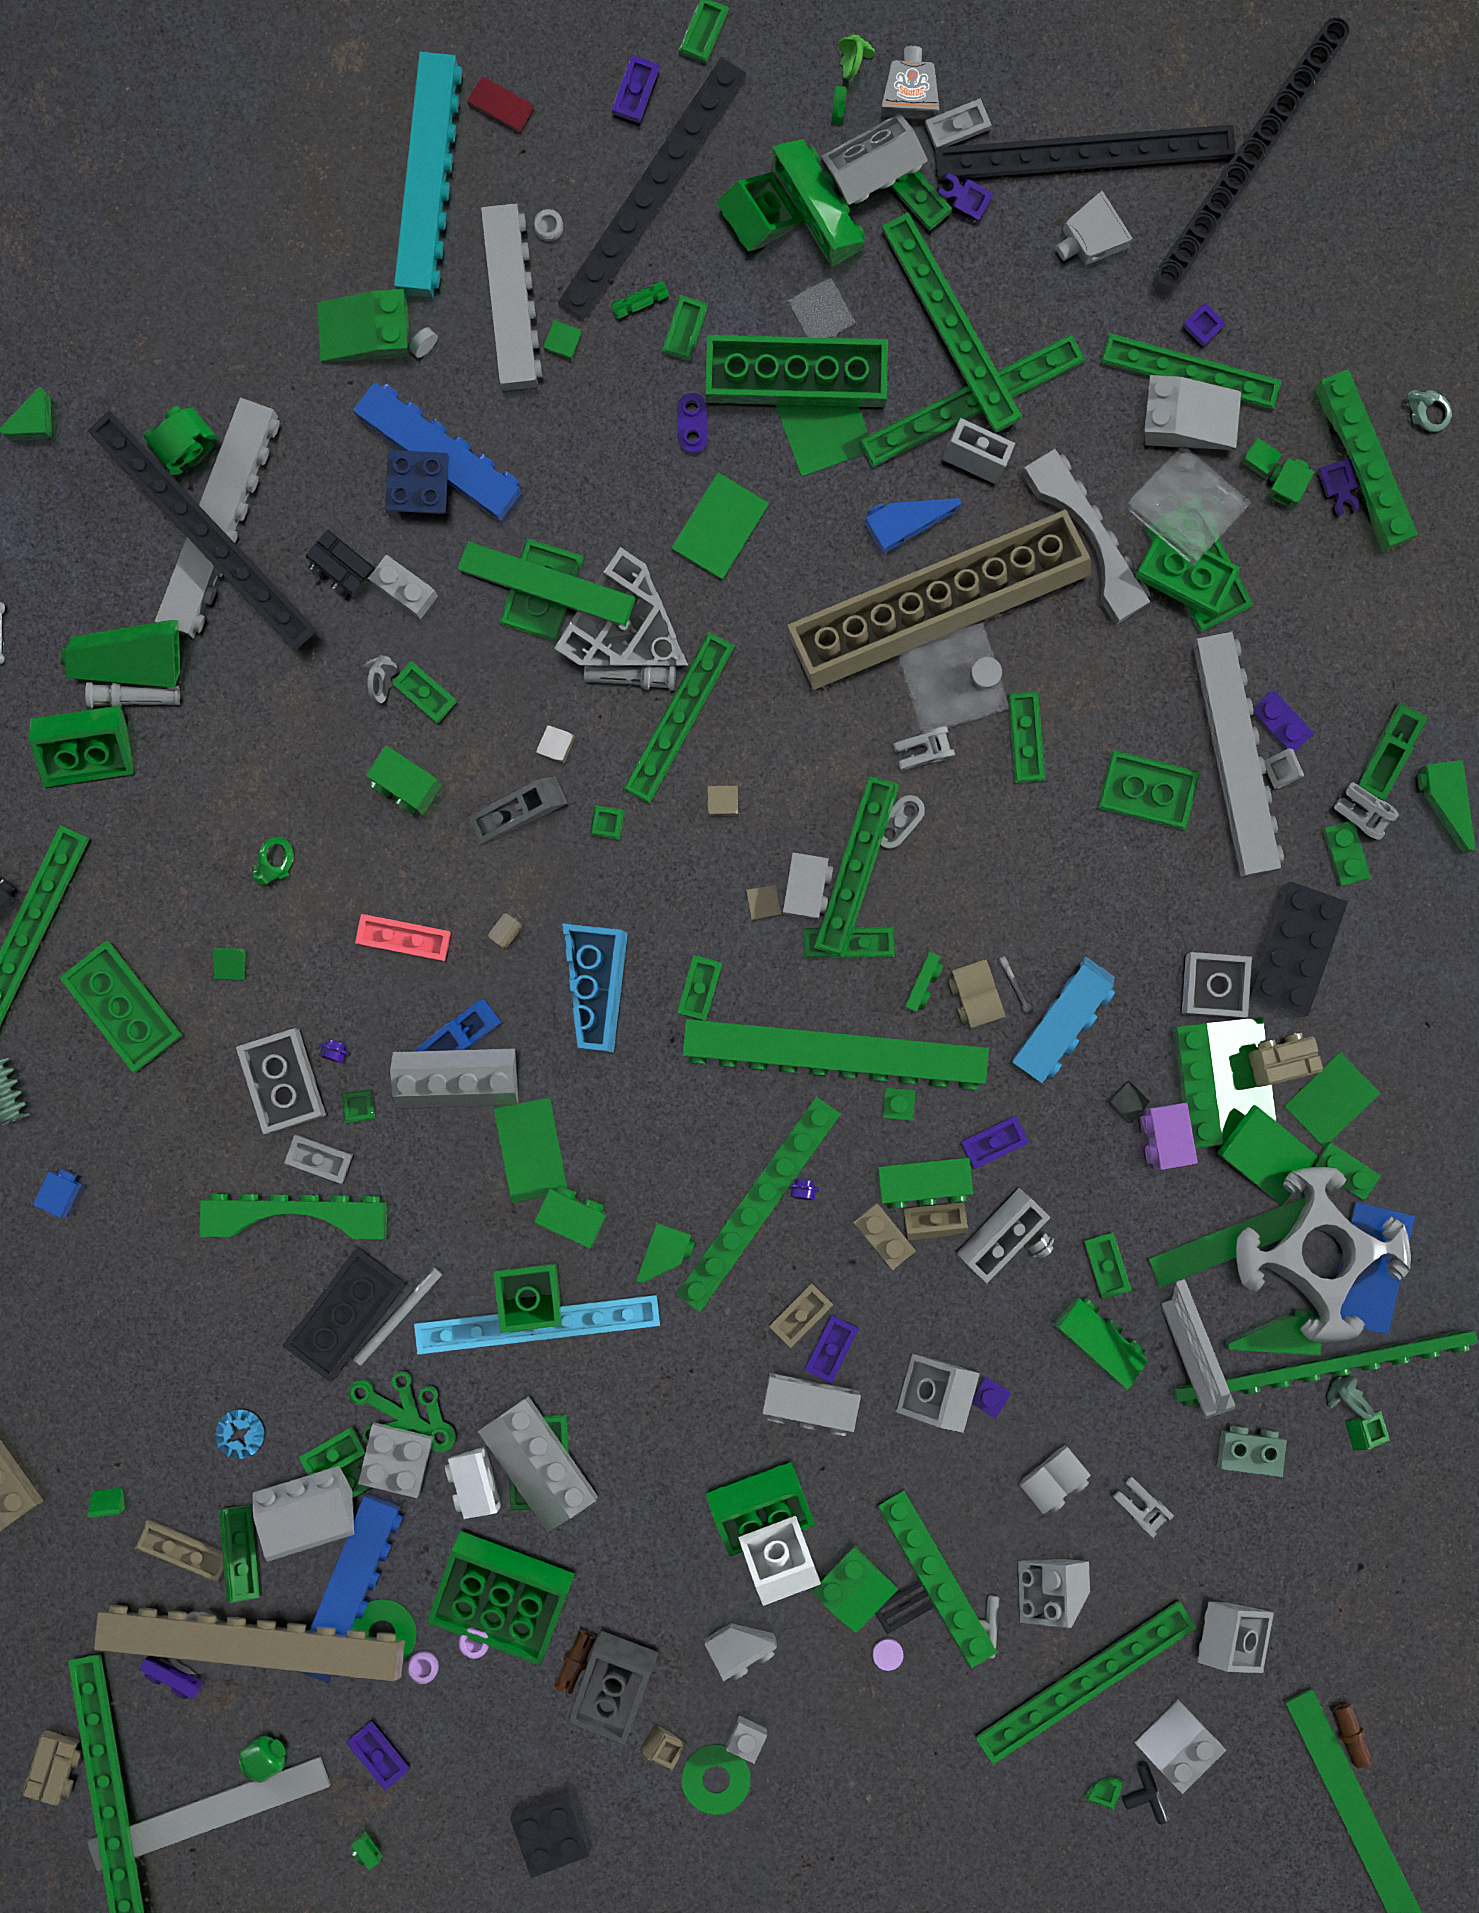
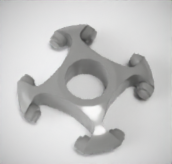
(1357, 1247)

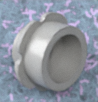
(1040, 1245)

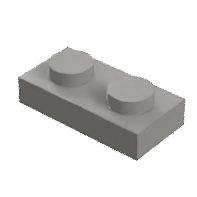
(958, 124)
(318, 1159)

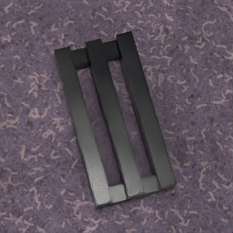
(910, 1616)

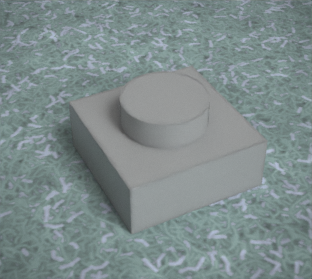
(1283, 768)

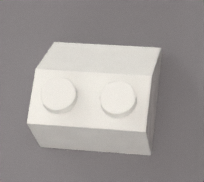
(474, 1483)

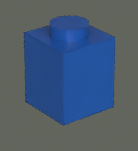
(58, 1193)

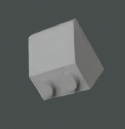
(937, 1393)
(1235, 1637)
(1180, 1746)

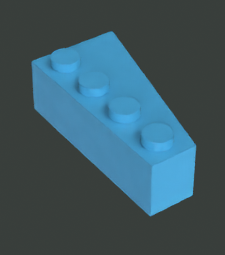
(595, 981)
(1065, 1020)

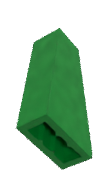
(126, 655)

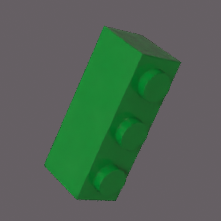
(925, 1182)

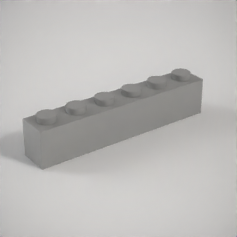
(509, 297)

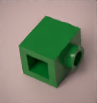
(1290, 481)

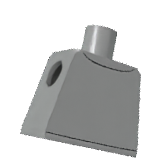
(1094, 232)

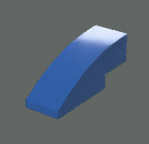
(463, 1030)

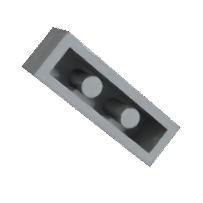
(1003, 1235)

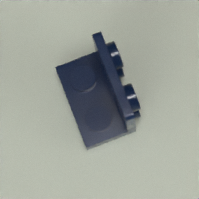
(416, 482)

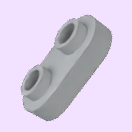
(902, 824)

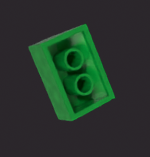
(81, 746)
(1102, 1341)
(757, 1504)

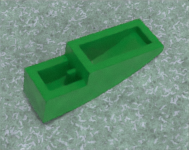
(1392, 750)

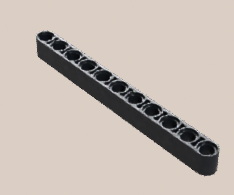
(1257, 143)

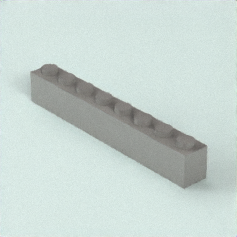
(225, 503)
(1237, 754)

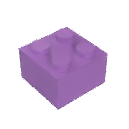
(1168, 1136)

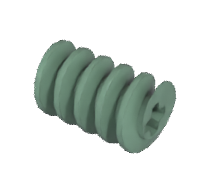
(8, 1107)

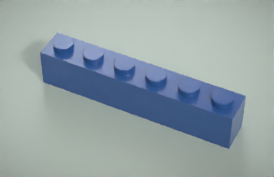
(411, 432)
(357, 1567)

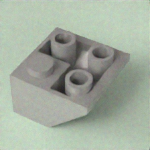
(1052, 1591)
(737, 1648)

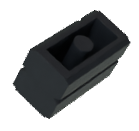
(340, 564)

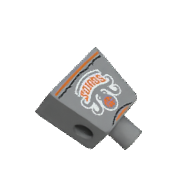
(911, 87)

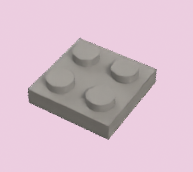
(395, 1460)

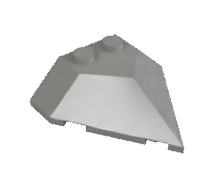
(647, 635)

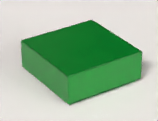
(562, 339)
(607, 822)
(358, 1106)

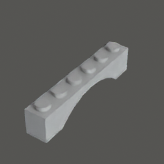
(1054, 484)

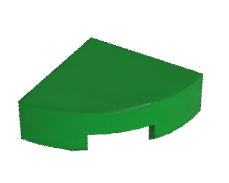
(839, 105)
(1105, 1792)

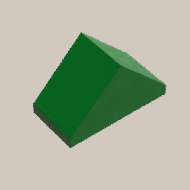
(31, 420)

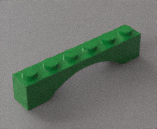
(1382, 496)
(357, 1219)

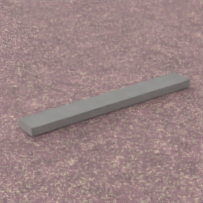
(223, 1808)

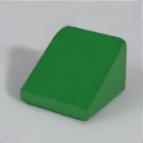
(1261, 458)
(229, 963)
(1367, 1433)
(106, 1503)

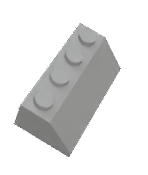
(454, 1078)
(538, 1464)

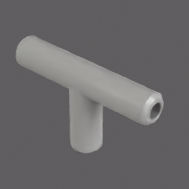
(991, 1623)

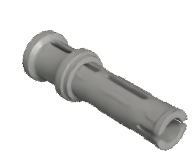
(645, 676)
(124, 695)

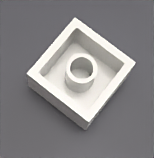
(779, 1560)

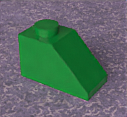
(665, 1251)

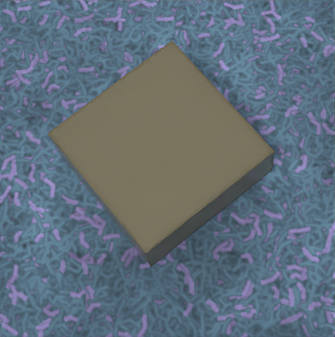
(763, 902)

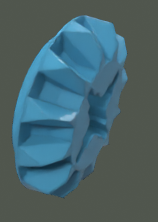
(253, 1437)

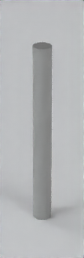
(397, 1316)

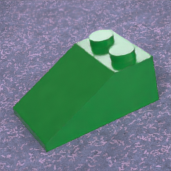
(364, 327)

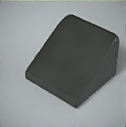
(1129, 1102)

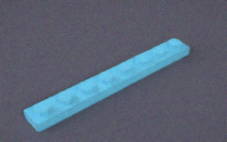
(576, 1320)

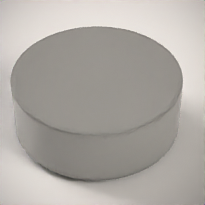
(548, 225)
(422, 342)
(986, 672)

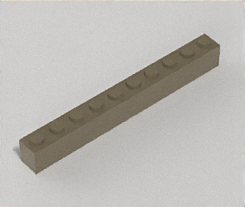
(250, 1644)

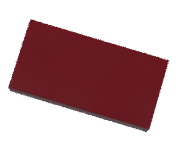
(500, 104)

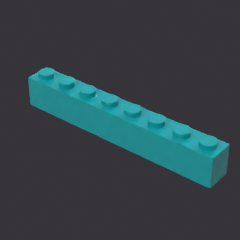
(426, 174)

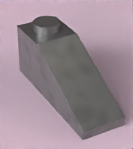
(518, 809)

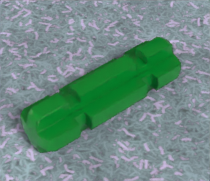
(639, 299)

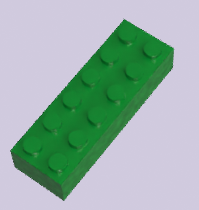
(796, 371)

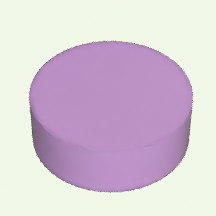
(471, 1648)
(887, 1654)
(422, 1667)

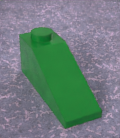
(1448, 796)
(1278, 1336)

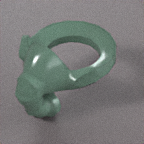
(1420, 401)
(1347, 1389)

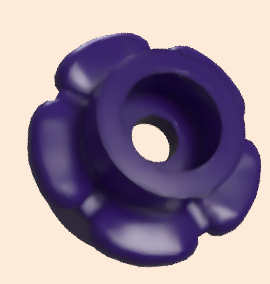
(333, 1051)
(803, 1190)

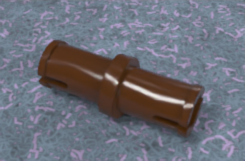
(575, 1661)
(1353, 1735)

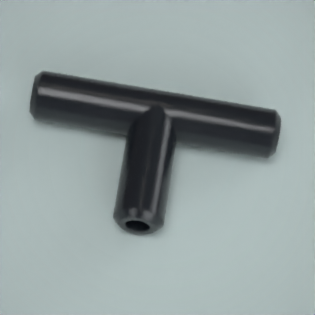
(1150, 1795)

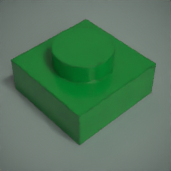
(898, 1104)
(365, 1851)

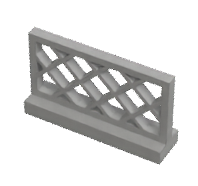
(1197, 1352)

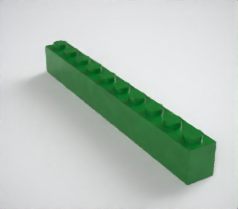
(835, 1052)

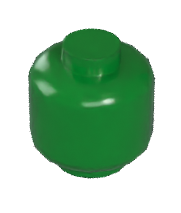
(262, 1759)

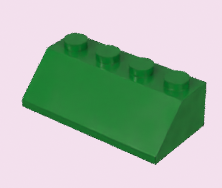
(817, 201)

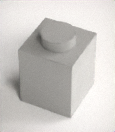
(746, 1739)

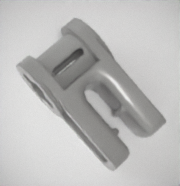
(928, 740)
(1366, 820)
(1152, 1507)

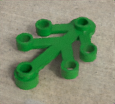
(408, 1416)

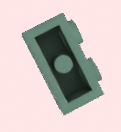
(1252, 1452)

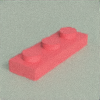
(403, 937)

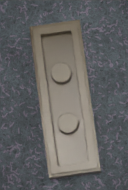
(181, 1551)

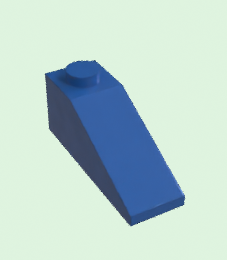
(903, 520)

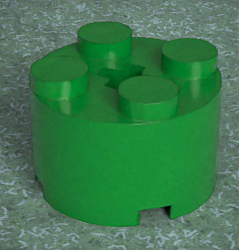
(180, 439)

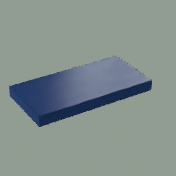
(1374, 1291)

